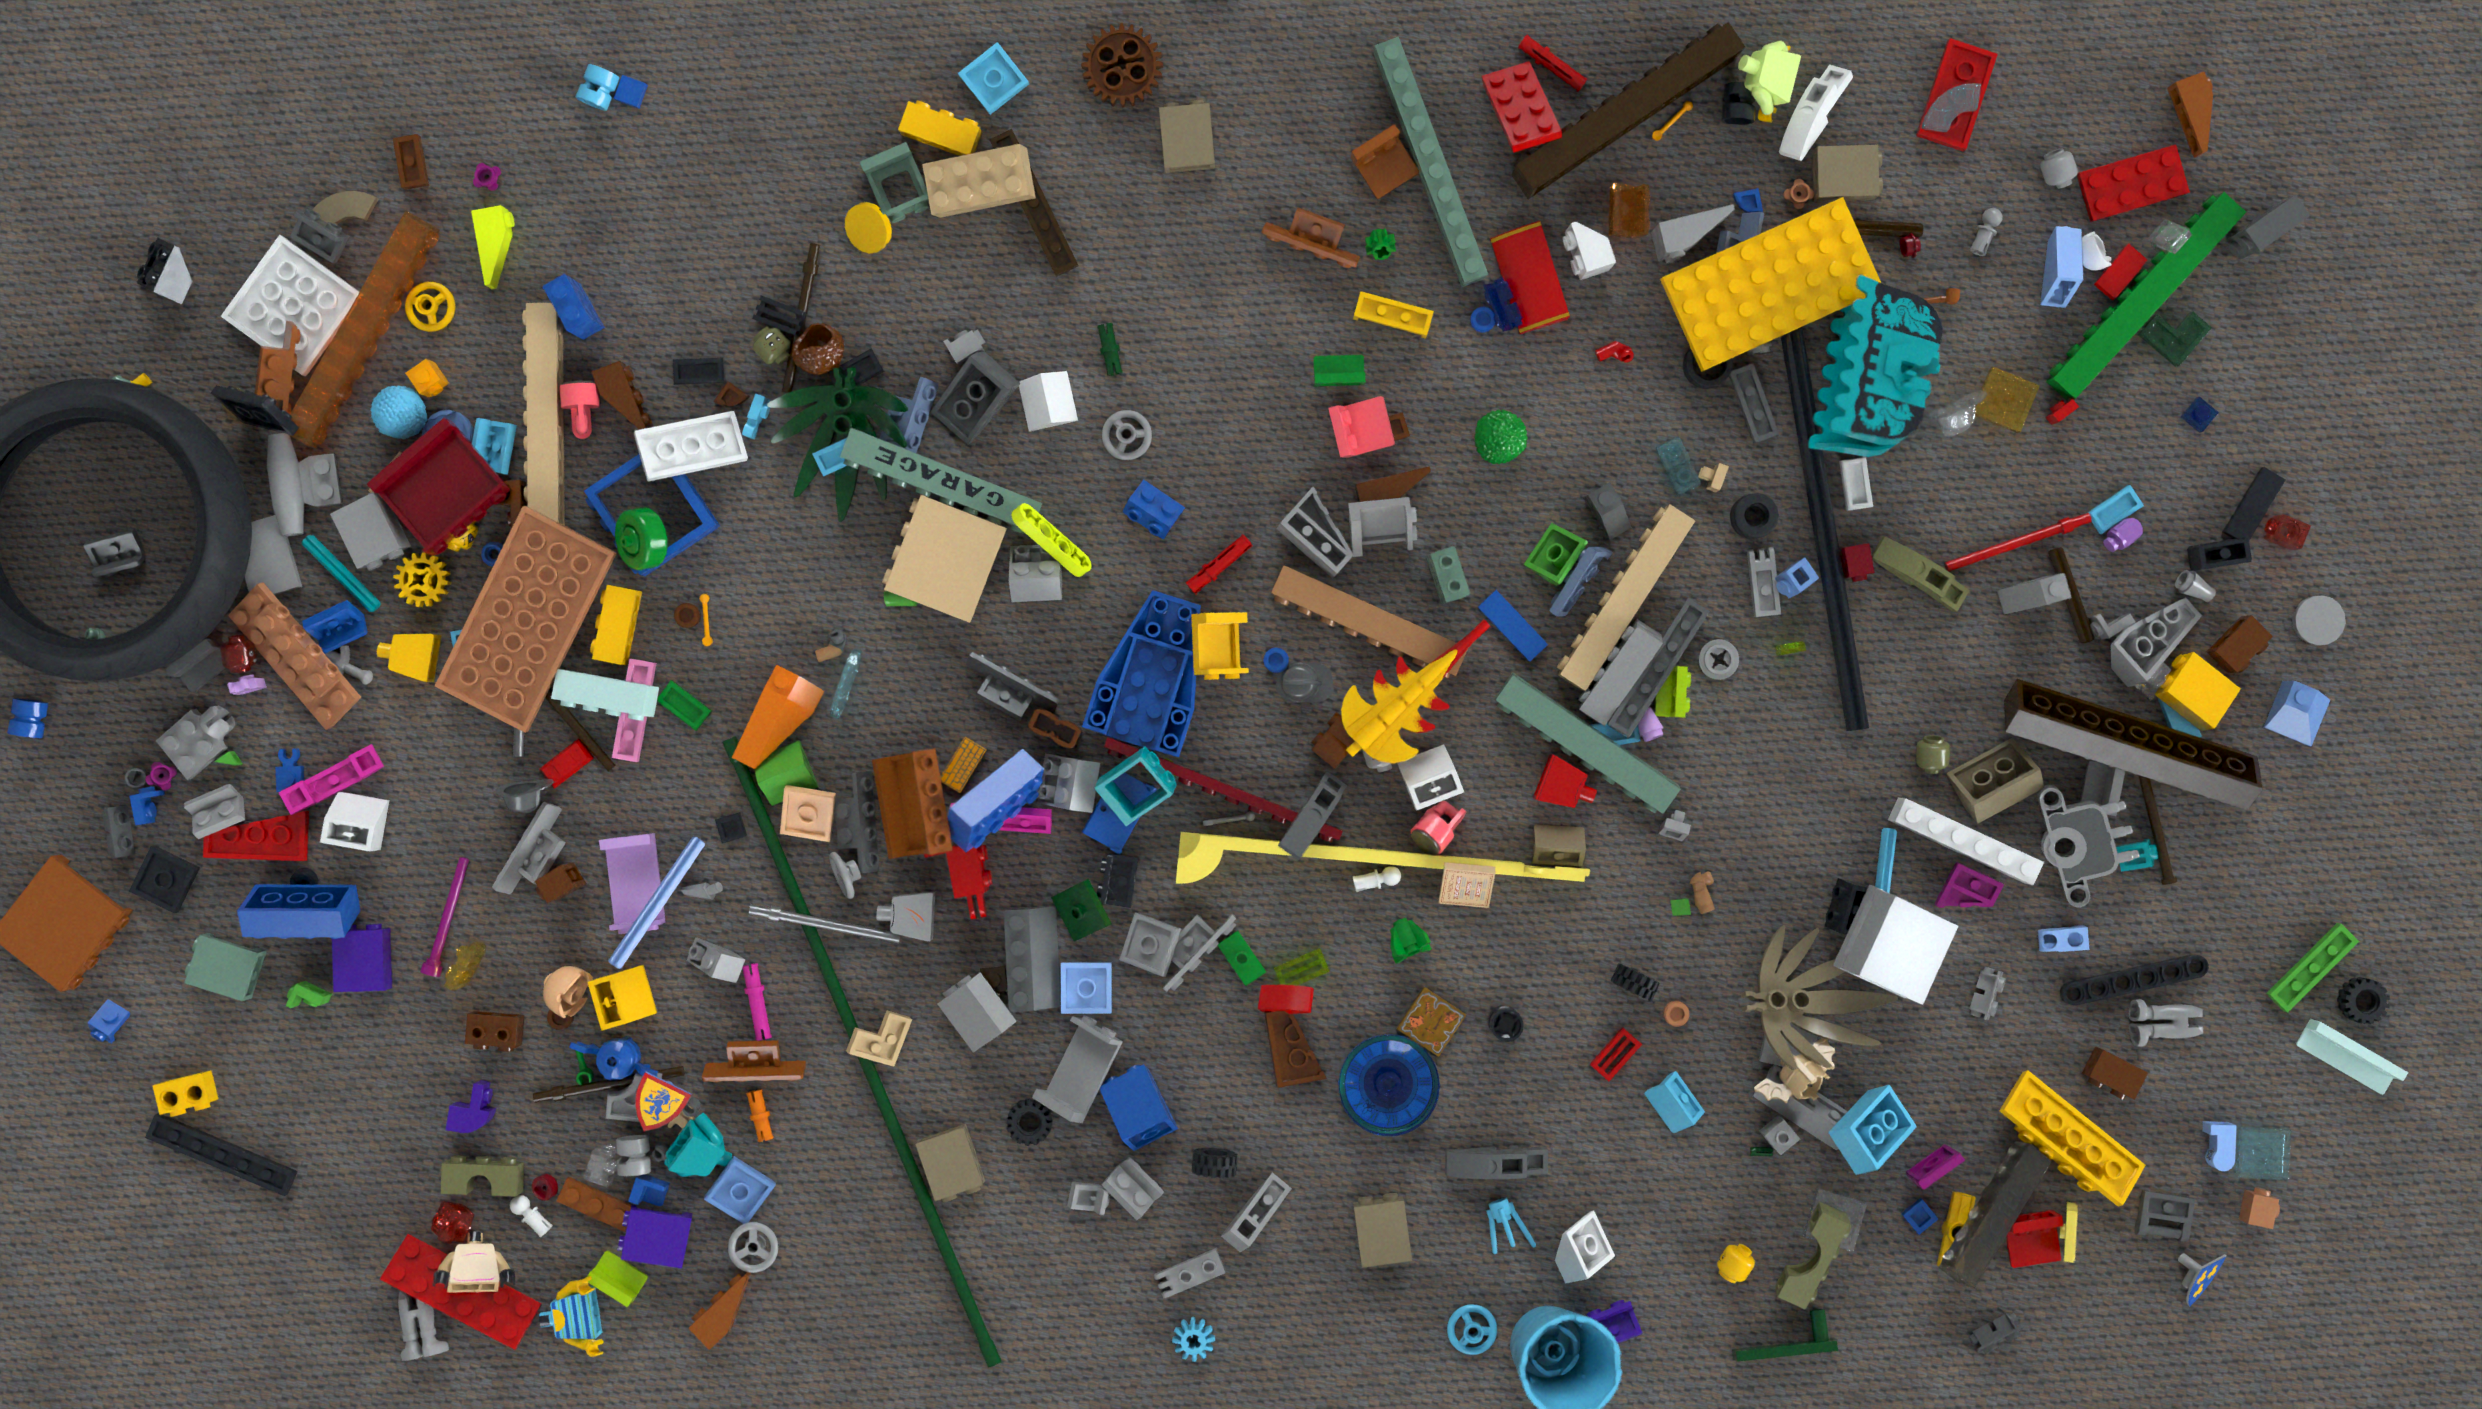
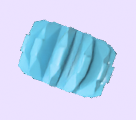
(1183, 1338)

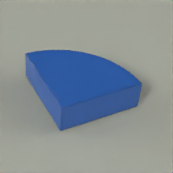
(1748, 200)

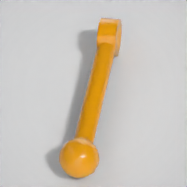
(1657, 135)
(707, 640)

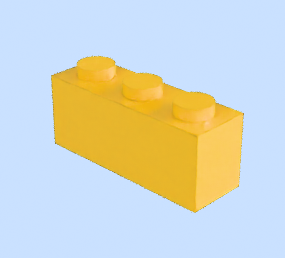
(940, 129)
(616, 625)

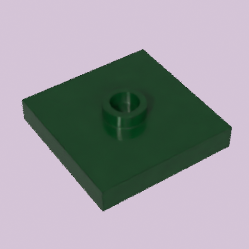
(1081, 910)

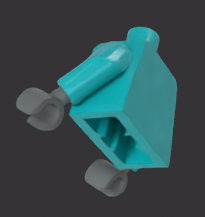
(696, 1147)

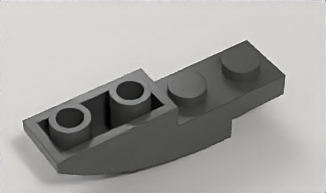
(1312, 815)
(1496, 1164)

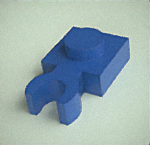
(289, 773)

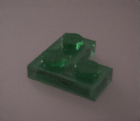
(2175, 343)

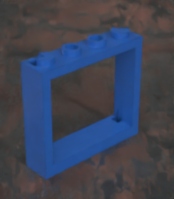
(686, 487)

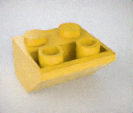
(622, 997)

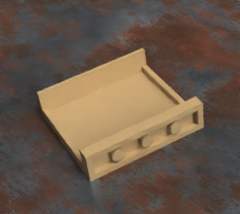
(944, 558)

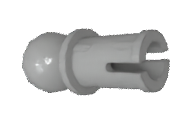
(1991, 218)

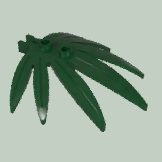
(845, 409)

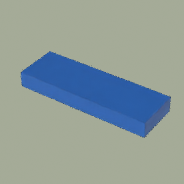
(1512, 625)

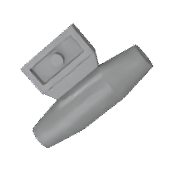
(299, 483)

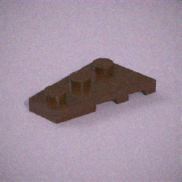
(1290, 1052)

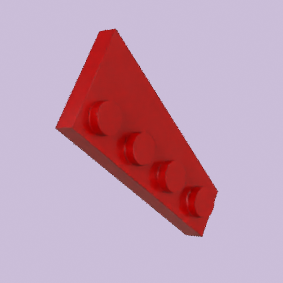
(268, 839)

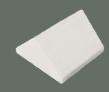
(1047, 400)

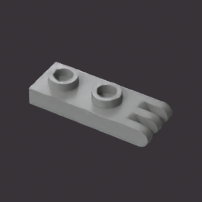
(1763, 583)
(1190, 1273)

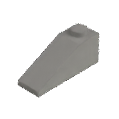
(1256, 1213)

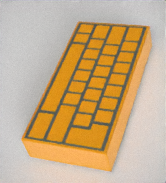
(963, 764)

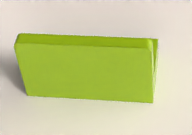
(617, 1278)

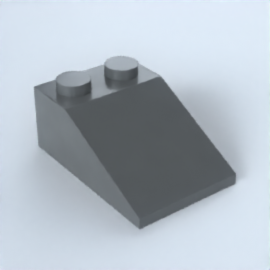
(975, 396)

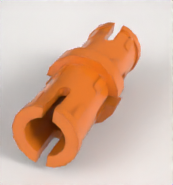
(759, 1115)

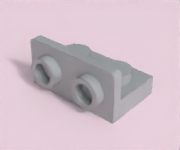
(215, 810)
(1132, 1187)

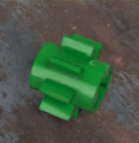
(1380, 244)

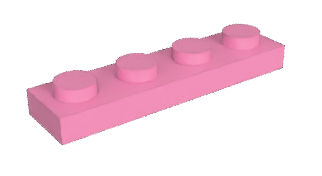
(630, 731)

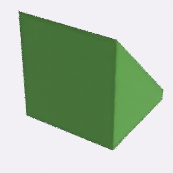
(230, 758)
(1680, 907)

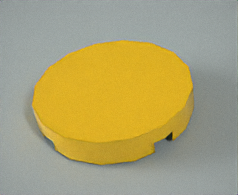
(868, 227)

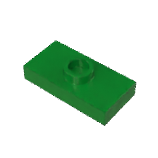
(1241, 958)

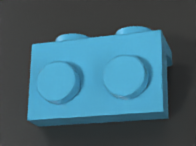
(495, 443)

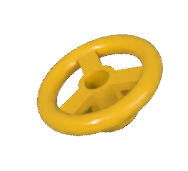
(420, 304)

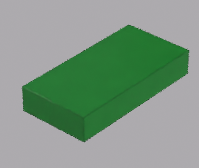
(684, 705)

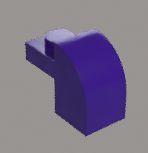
(470, 1117)

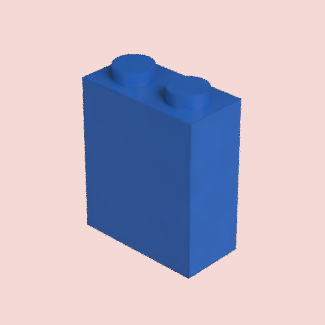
(573, 306)

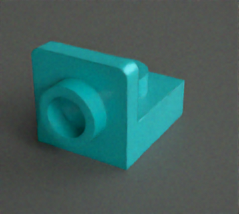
(2147, 855)

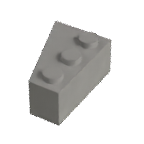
(1315, 534)

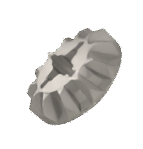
(1730, 658)

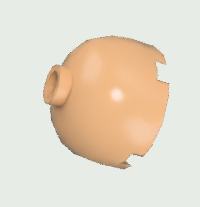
(565, 990)

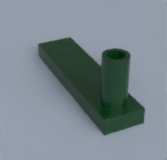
(1819, 1345)

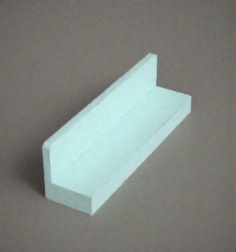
(2349, 1056)

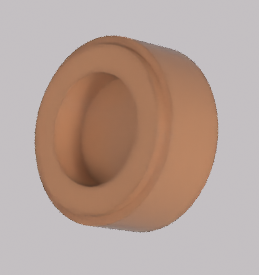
(1676, 1013)

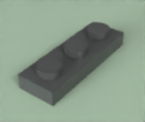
(1753, 403)

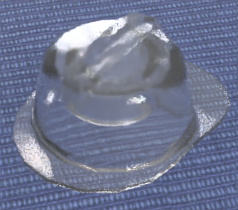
(1959, 414)

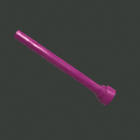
(433, 964)

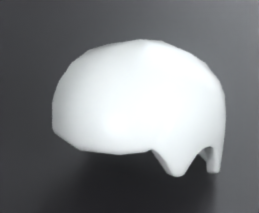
(2094, 252)

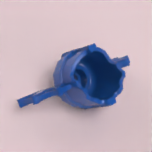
(625, 1052)

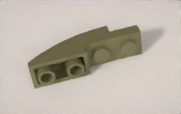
(1921, 572)

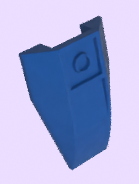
(1149, 680)

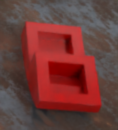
(2121, 272)
(1286, 998)

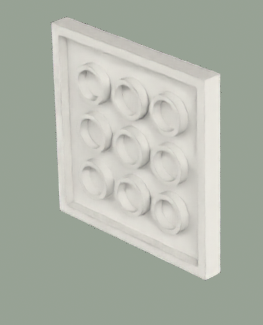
(294, 289)

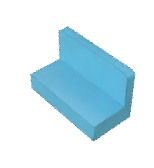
(1675, 1103)

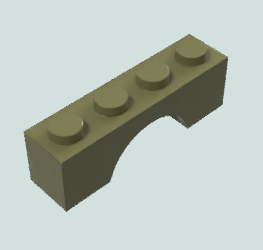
(1800, 1282)

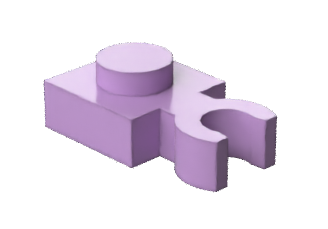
(246, 685)

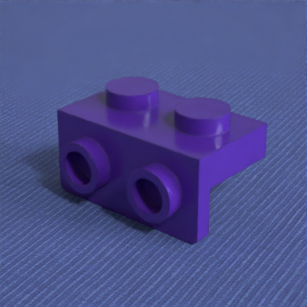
(1618, 1320)

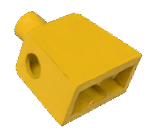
(412, 655)

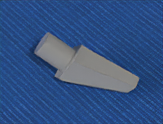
(702, 890)

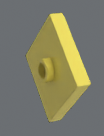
(2069, 1231)

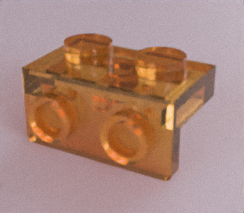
(1629, 210)

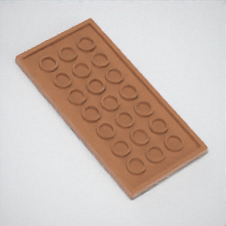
(525, 619)

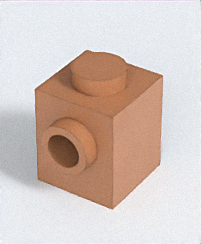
(2259, 1208)

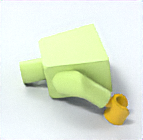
(1770, 76)

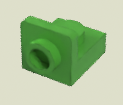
(311, 993)

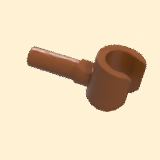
(1951, 297)

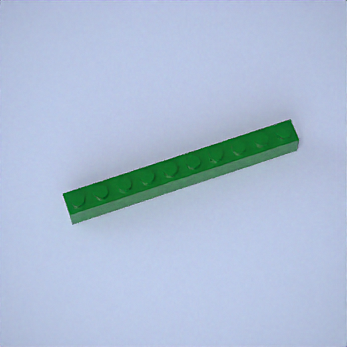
(2144, 298)

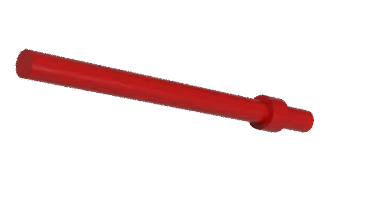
(2063, 526)

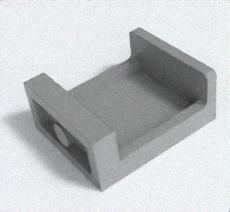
(1381, 523)

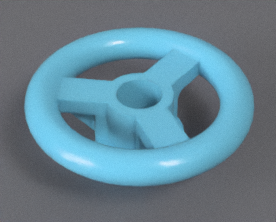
(1472, 1338)

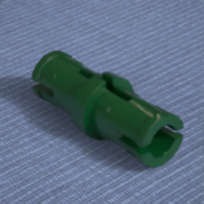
(1109, 349)

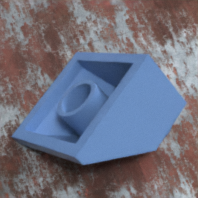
(2297, 712)

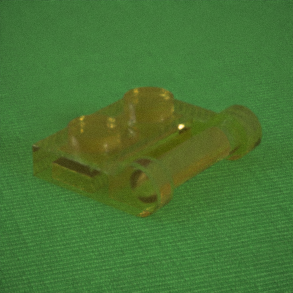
(466, 965)

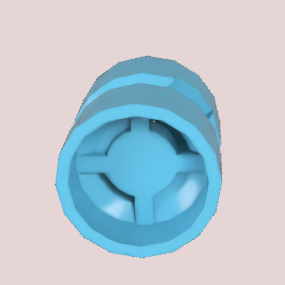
(601, 79)

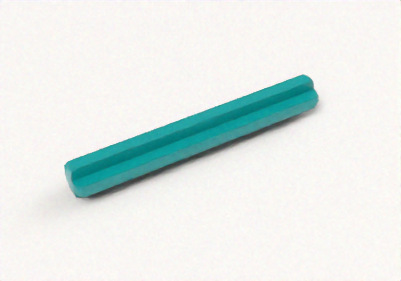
(341, 573)

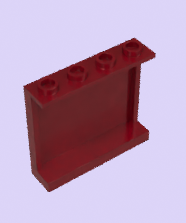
(439, 486)

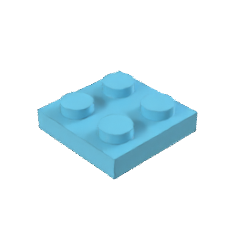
(993, 78)

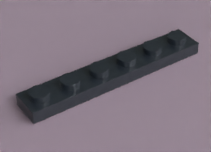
(221, 1154)

